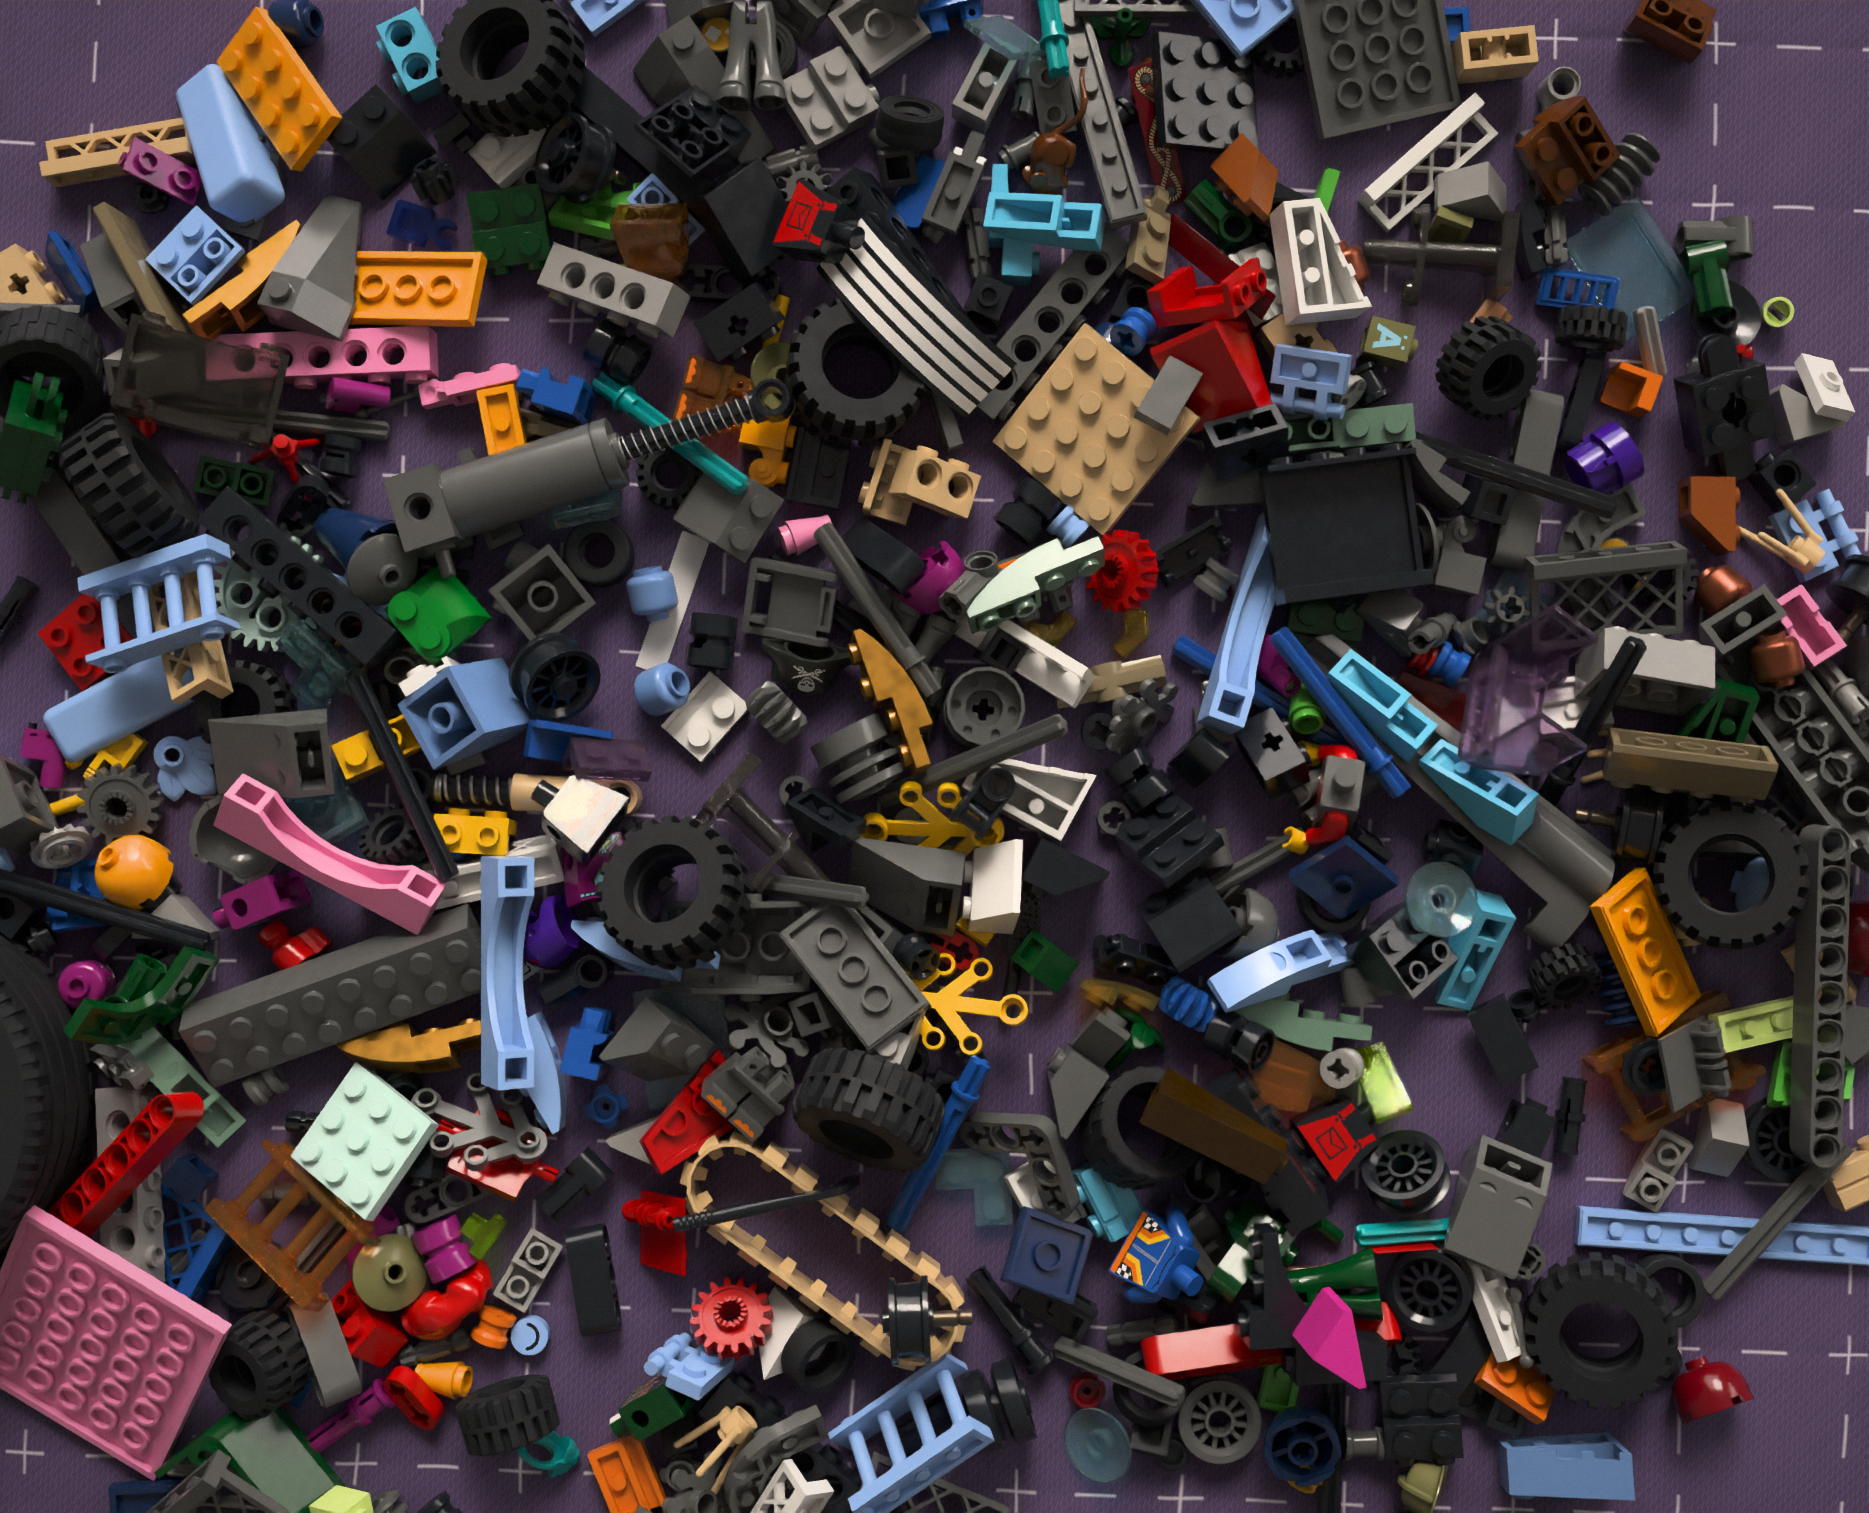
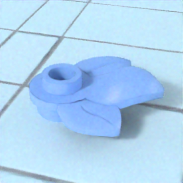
(188, 773)

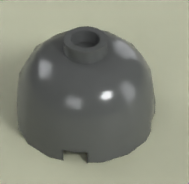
(1256, 918)

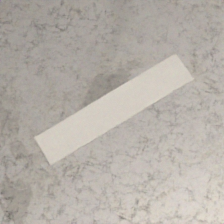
(685, 570)

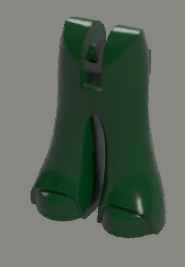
(1349, 1273)

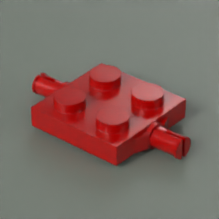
(502, 1177)

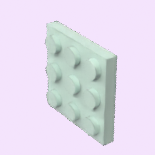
(364, 1141)

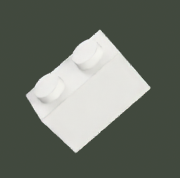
(994, 887)

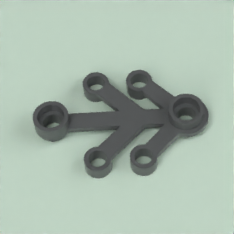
(483, 1127)

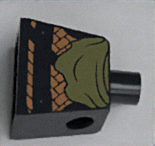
(580, 815)

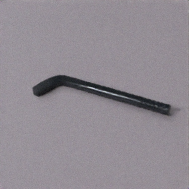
(758, 1207)

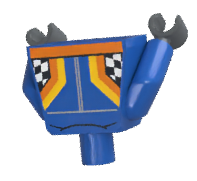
(1158, 1256)

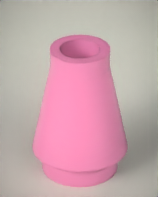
(798, 534)

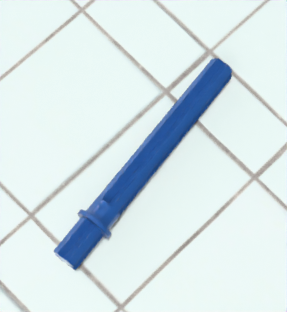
(1263, 697)
(1340, 712)
(962, 1096)

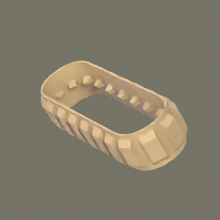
(784, 1271)

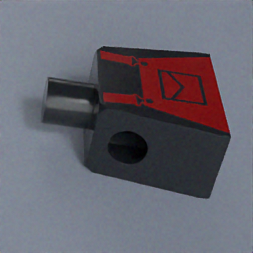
(817, 226)
(1338, 1134)

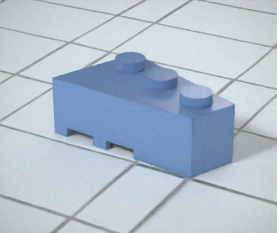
(1566, 1467)

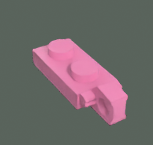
(464, 386)

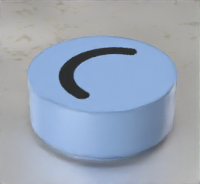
(530, 1335)

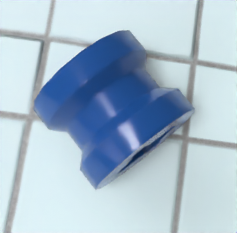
(1133, 331)
(1449, 664)

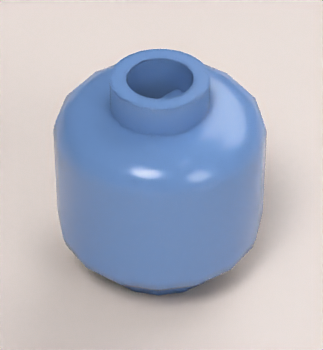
(652, 593)
(661, 689)

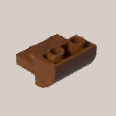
(1672, 26)
(1566, 148)

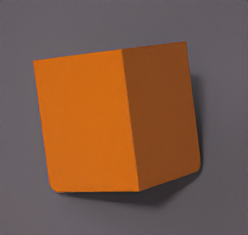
(1630, 389)

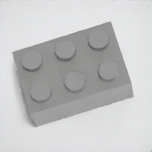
(1667, 679)

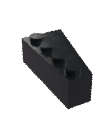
(1301, 1184)

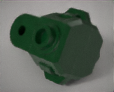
(1236, 1266)

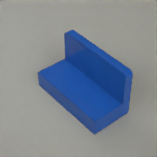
(550, 739)

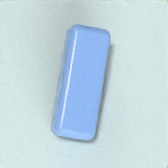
(226, 148)
(113, 709)

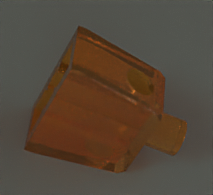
(653, 237)
(1291, 1079)

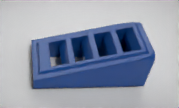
(1610, 282)

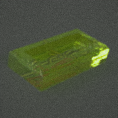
(1382, 1084)

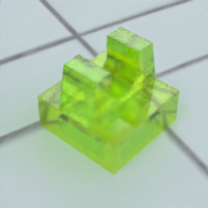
(483, 1233)

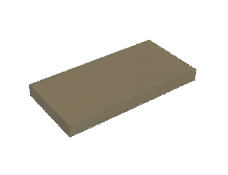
(132, 251)

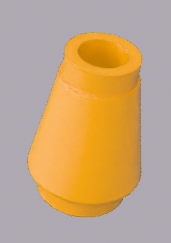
(447, 1378)

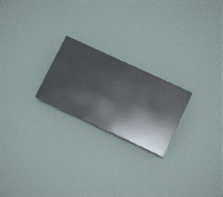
(855, 972)

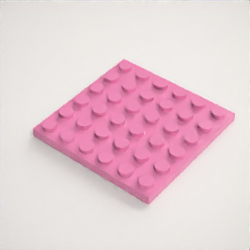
(101, 1342)

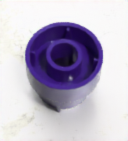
(1605, 460)

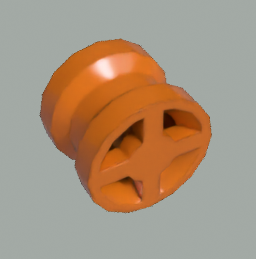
(493, 1326)

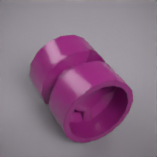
(444, 1250)

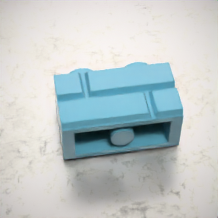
(1111, 1207)

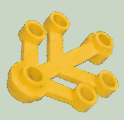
(936, 826)
(949, 1002)

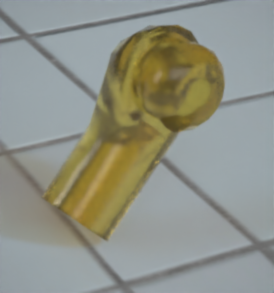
(1136, 632)
(1053, 633)

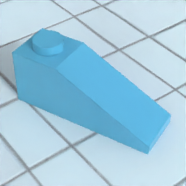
(1484, 795)
(1476, 952)

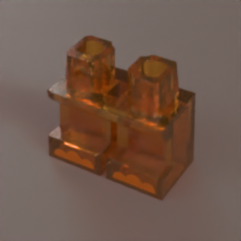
(710, 385)

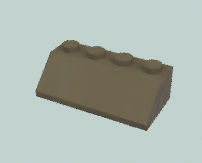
(1688, 764)

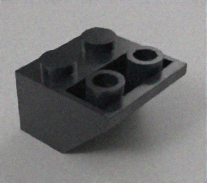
(1399, 953)

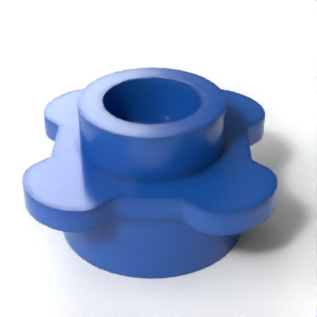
(607, 1117)

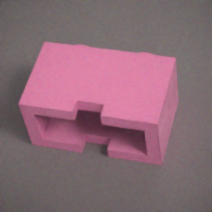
(1815, 636)

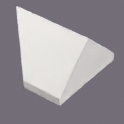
(788, 1317)

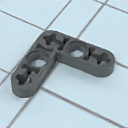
(1056, 1191)

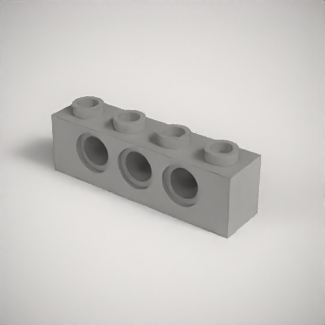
(591, 280)

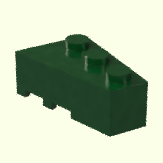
(1721, 716)

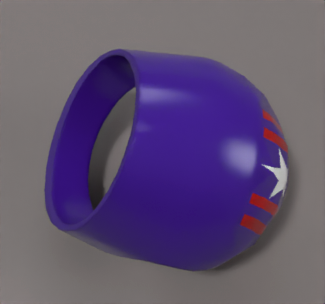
(544, 941)

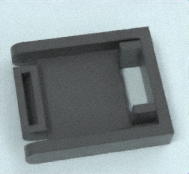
(797, 605)

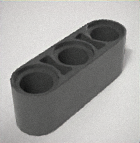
(327, 1353)

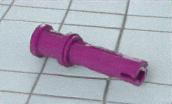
(358, 1412)

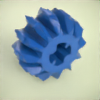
(1188, 1003)

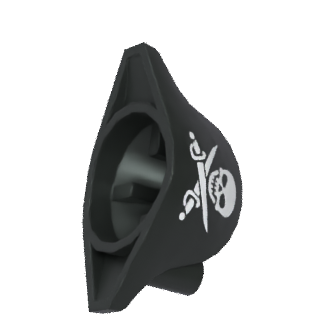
(805, 667)

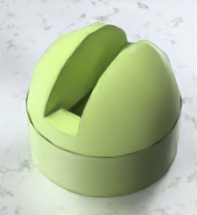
(1782, 306)

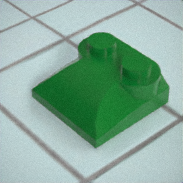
(437, 615)

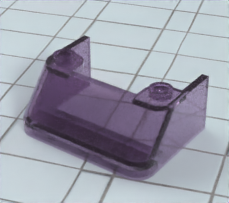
(1506, 693)

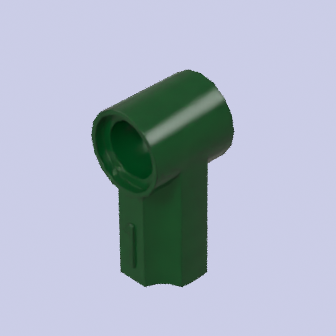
(1214, 213)
(1707, 269)
(139, 980)

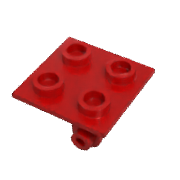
(76, 634)
(659, 1242)

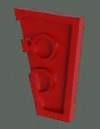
(685, 1122)

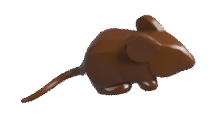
(1054, 154)

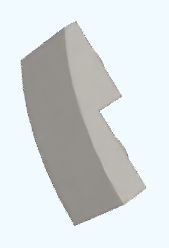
(1655, 1169)
(528, 1270)

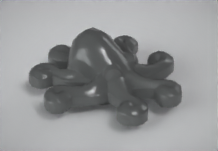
(1136, 718)
(767, 1026)
(698, 1496)

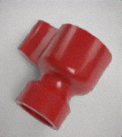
(292, 950)

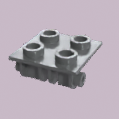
(1694, 1062)

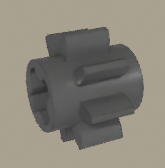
(1512, 602)

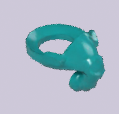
(563, 1452)

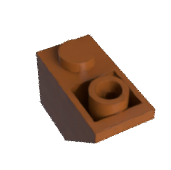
(1248, 175)
(1709, 511)

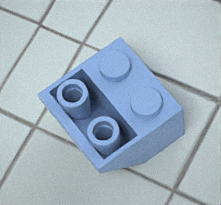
(195, 255)

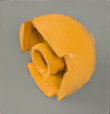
(133, 870)

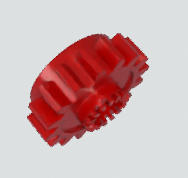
(1127, 574)
(735, 1337)

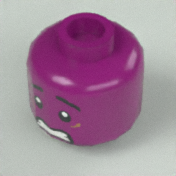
(86, 980)

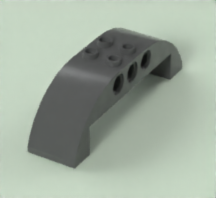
(1814, 745)

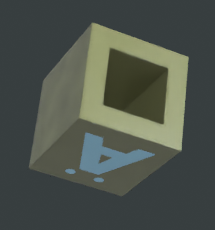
(1387, 342)

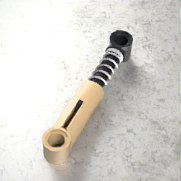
(514, 790)

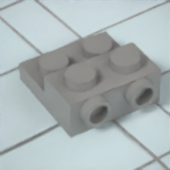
(874, 34)
(830, 98)

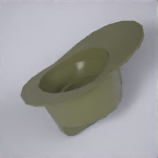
(1422, 1486)

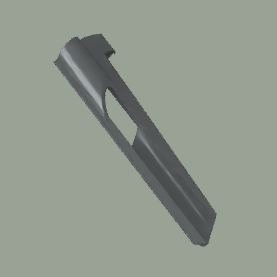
(1551, 856)

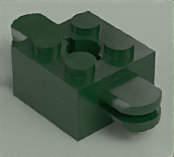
(30, 437)

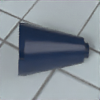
(346, 530)

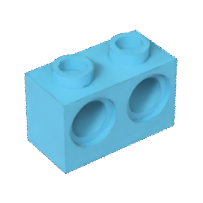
(412, 57)

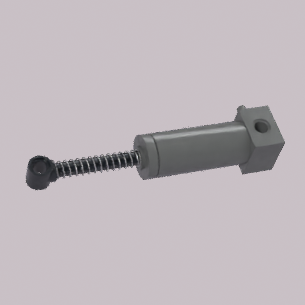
(544, 475)

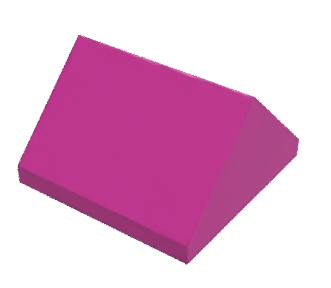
(1331, 1338)

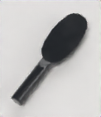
(1029, 918)

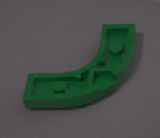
(124, 1022)

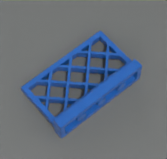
(203, 1264)

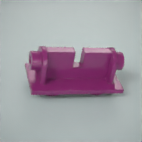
(161, 171)

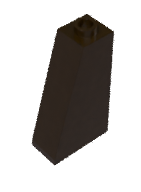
(1213, 1128)

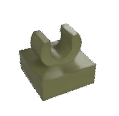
(1449, 226)

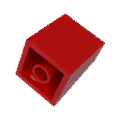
(1229, 365)

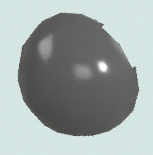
(223, 850)

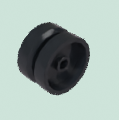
(1001, 1405)

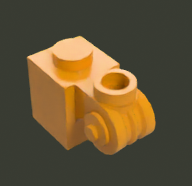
(772, 442)

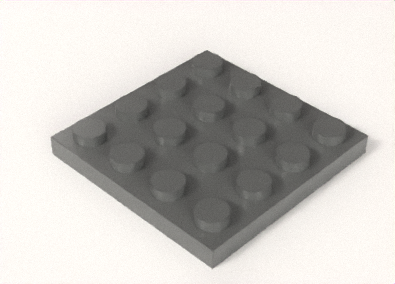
(1375, 62)

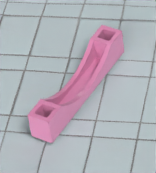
(266, 823)

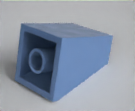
(465, 711)

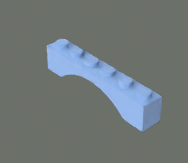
(1236, 662)
(505, 1032)

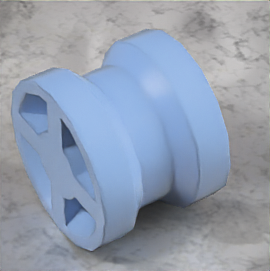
(1068, 527)

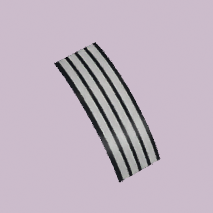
(916, 321)

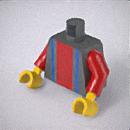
(1336, 796)

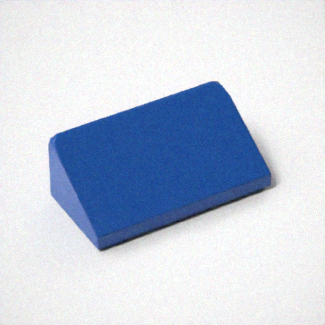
(913, 198)
(71, 271)

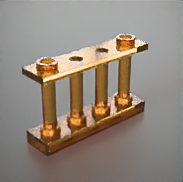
(1608, 1060)
(256, 1239)

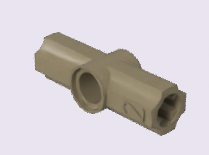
(1120, 679)

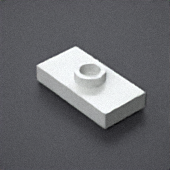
(1824, 387)

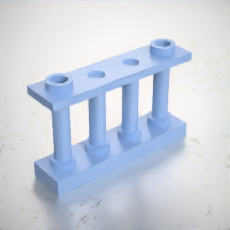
(138, 576)
(936, 1455)

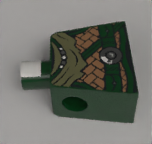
(650, 1409)

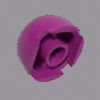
(943, 570)

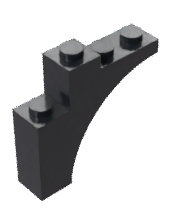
(1277, 1311)

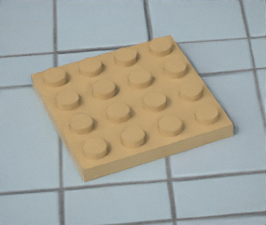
(1082, 432)

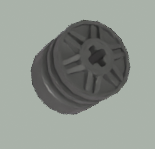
(998, 693)
(859, 758)

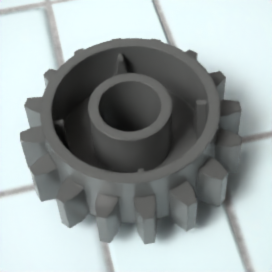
(128, 785)

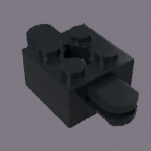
(1708, 408)

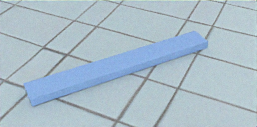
(1717, 1235)

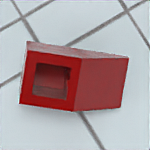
(367, 1331)

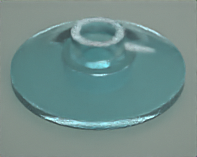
(1456, 897)
(1089, 1453)

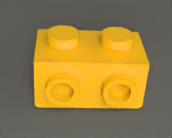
(475, 833)

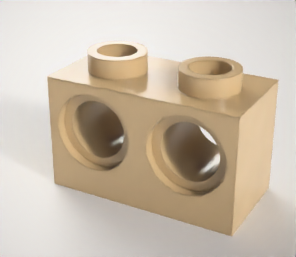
(934, 487)

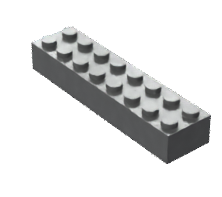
(334, 997)

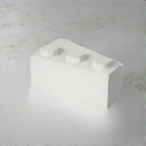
(1311, 267)
(1042, 798)

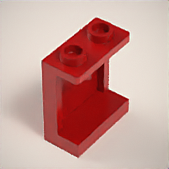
(1181, 302)

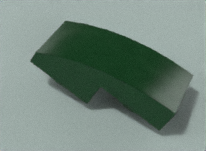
(248, 480)

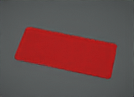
(1403, 1248)

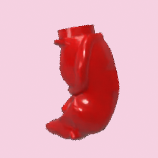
(440, 1313)

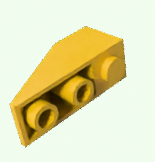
(360, 756)

